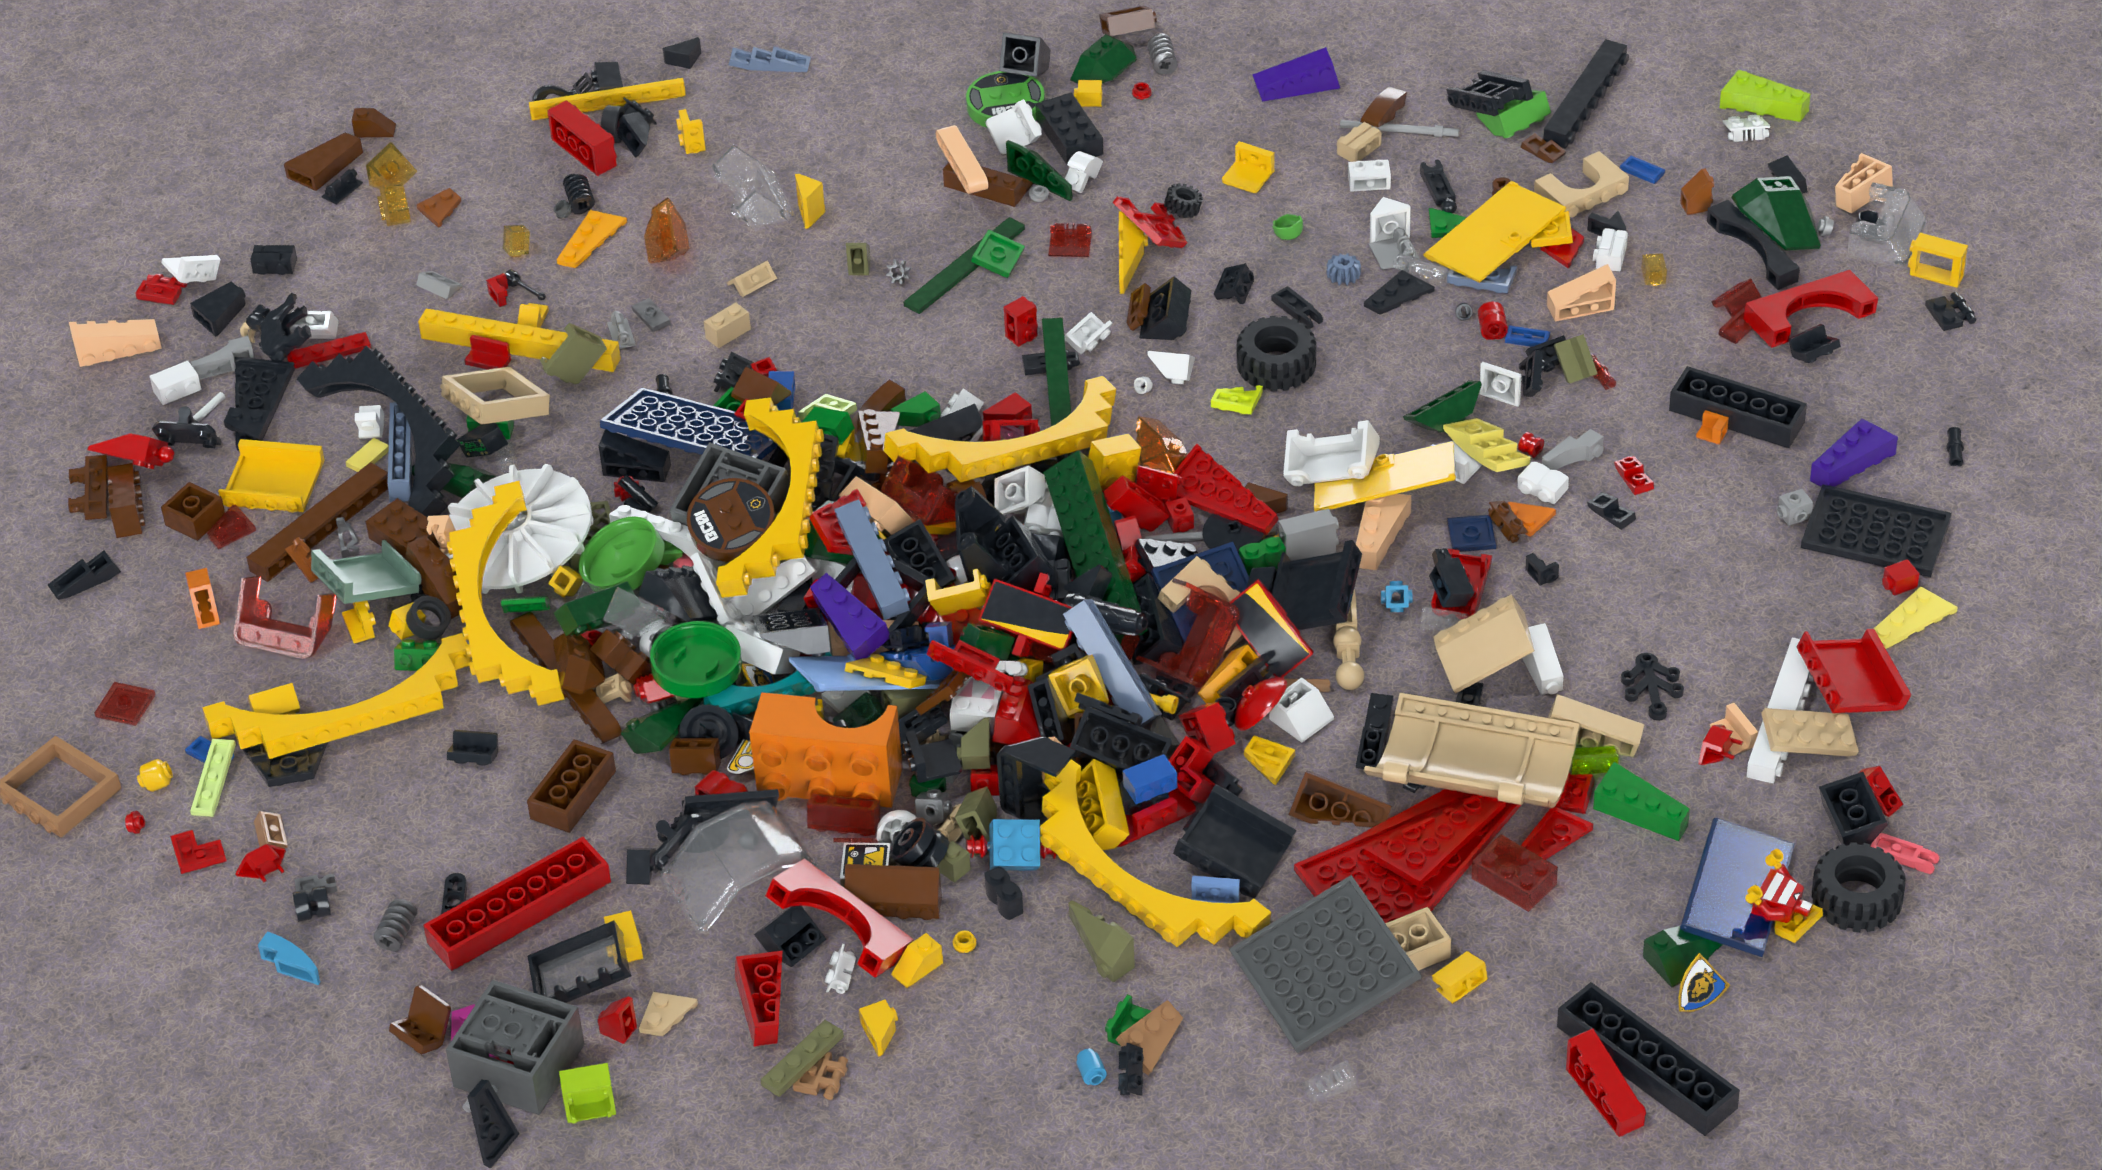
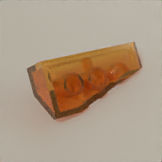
(1158, 445)

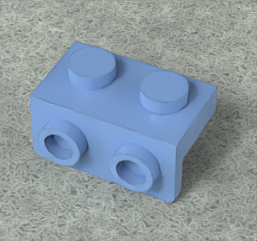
(1215, 889)

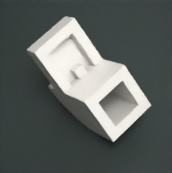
(1081, 168)
(370, 421)

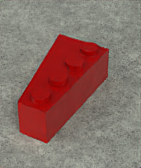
(759, 989)
(1603, 1083)

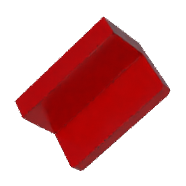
(488, 353)

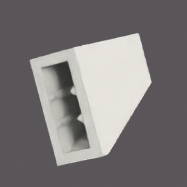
(1543, 662)

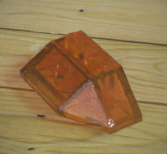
(665, 233)

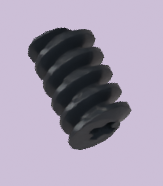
(578, 193)

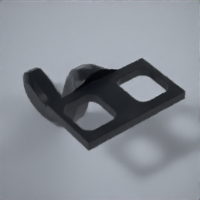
(542, 92)

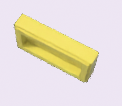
(371, 452)

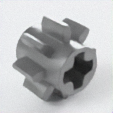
(904, 269)

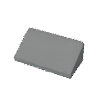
(438, 284)

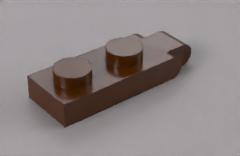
(1138, 306)

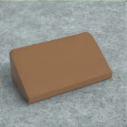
(270, 829)

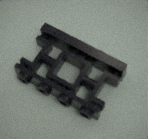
(1489, 93)

